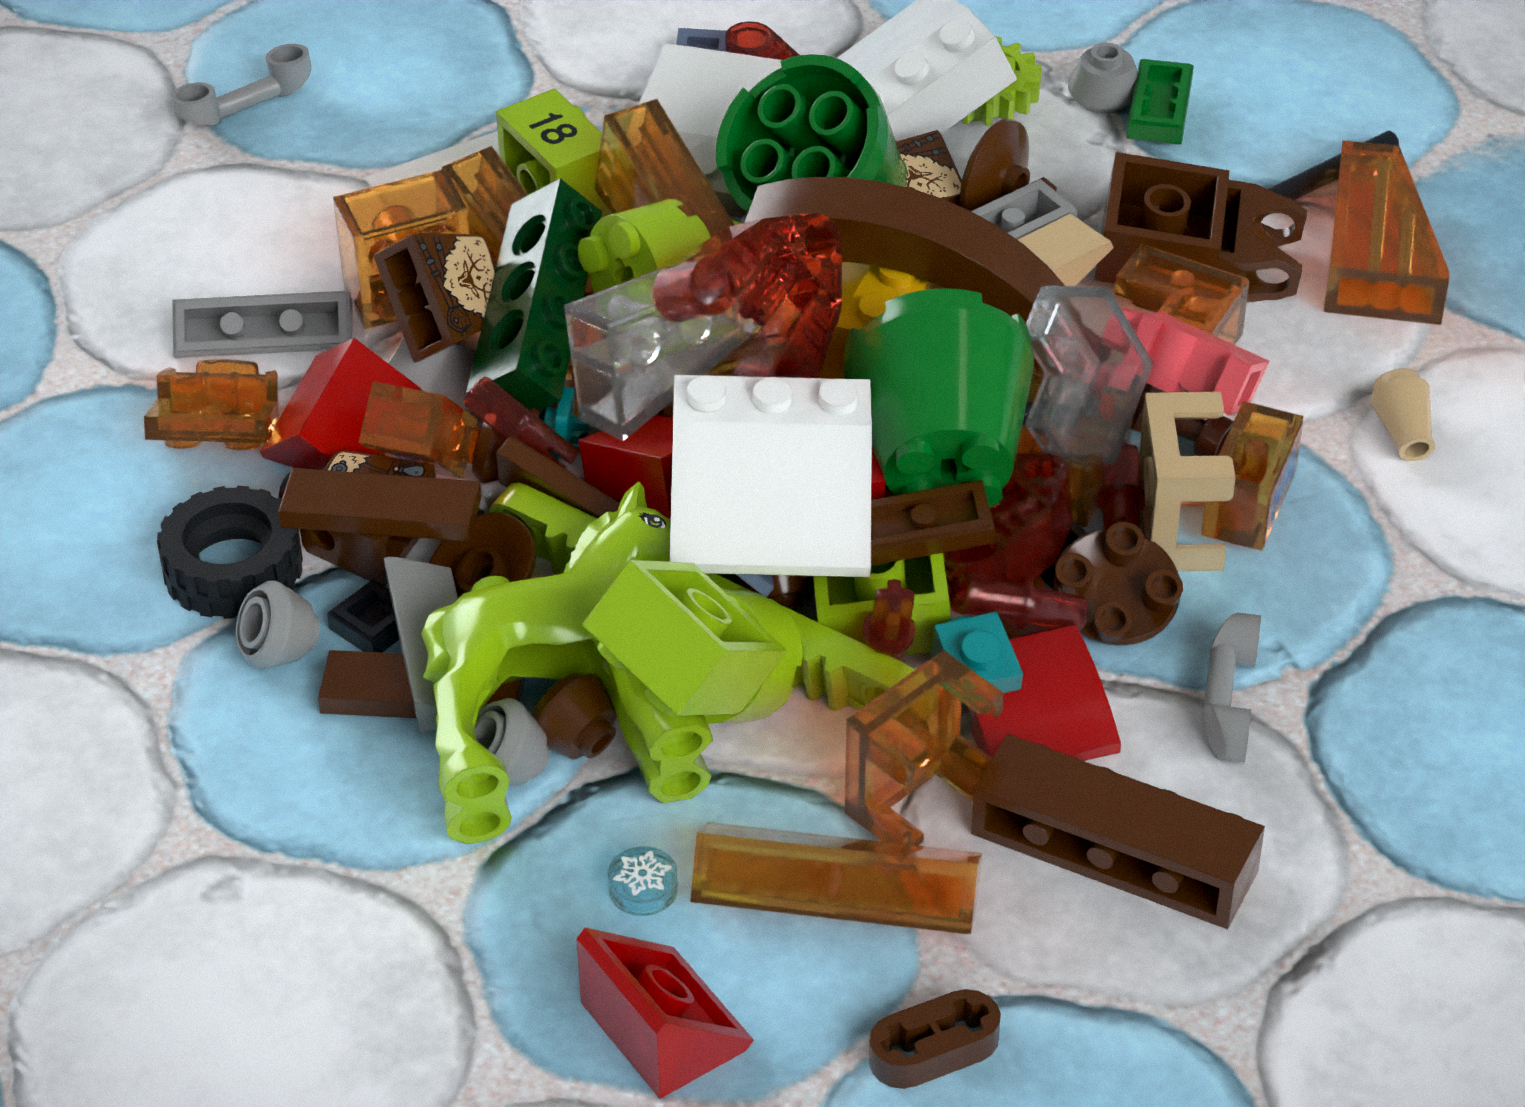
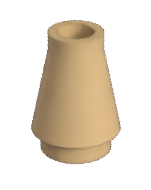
(1404, 409)

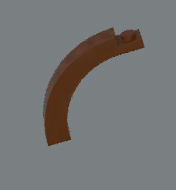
(916, 236)

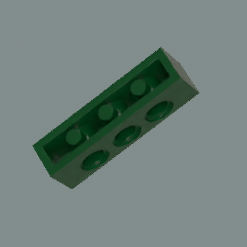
(536, 274)

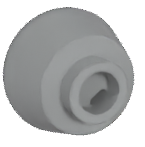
(1104, 79)
(275, 626)
(514, 737)

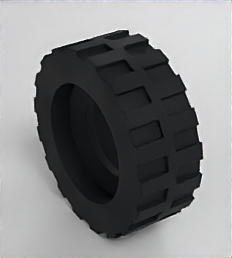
(221, 517)

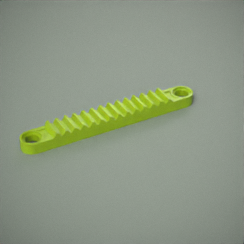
(830, 660)

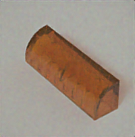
(836, 877)

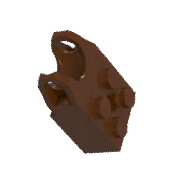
(1200, 218)

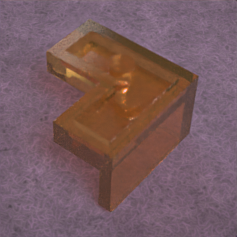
(1185, 290)

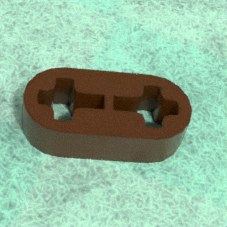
(934, 1038)

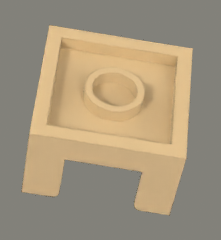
(1180, 480)

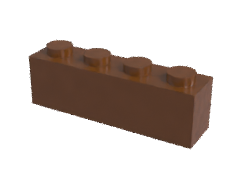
(1117, 830)

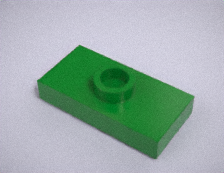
(1160, 101)

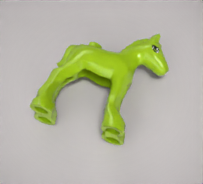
(537, 631)

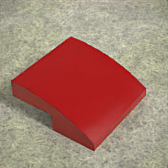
(1057, 702)

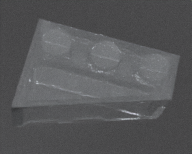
(630, 352)

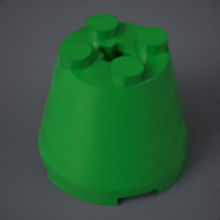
(806, 123)
(944, 389)

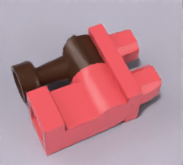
(1197, 363)

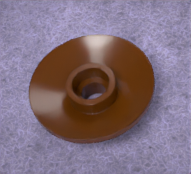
(996, 165)
(497, 548)

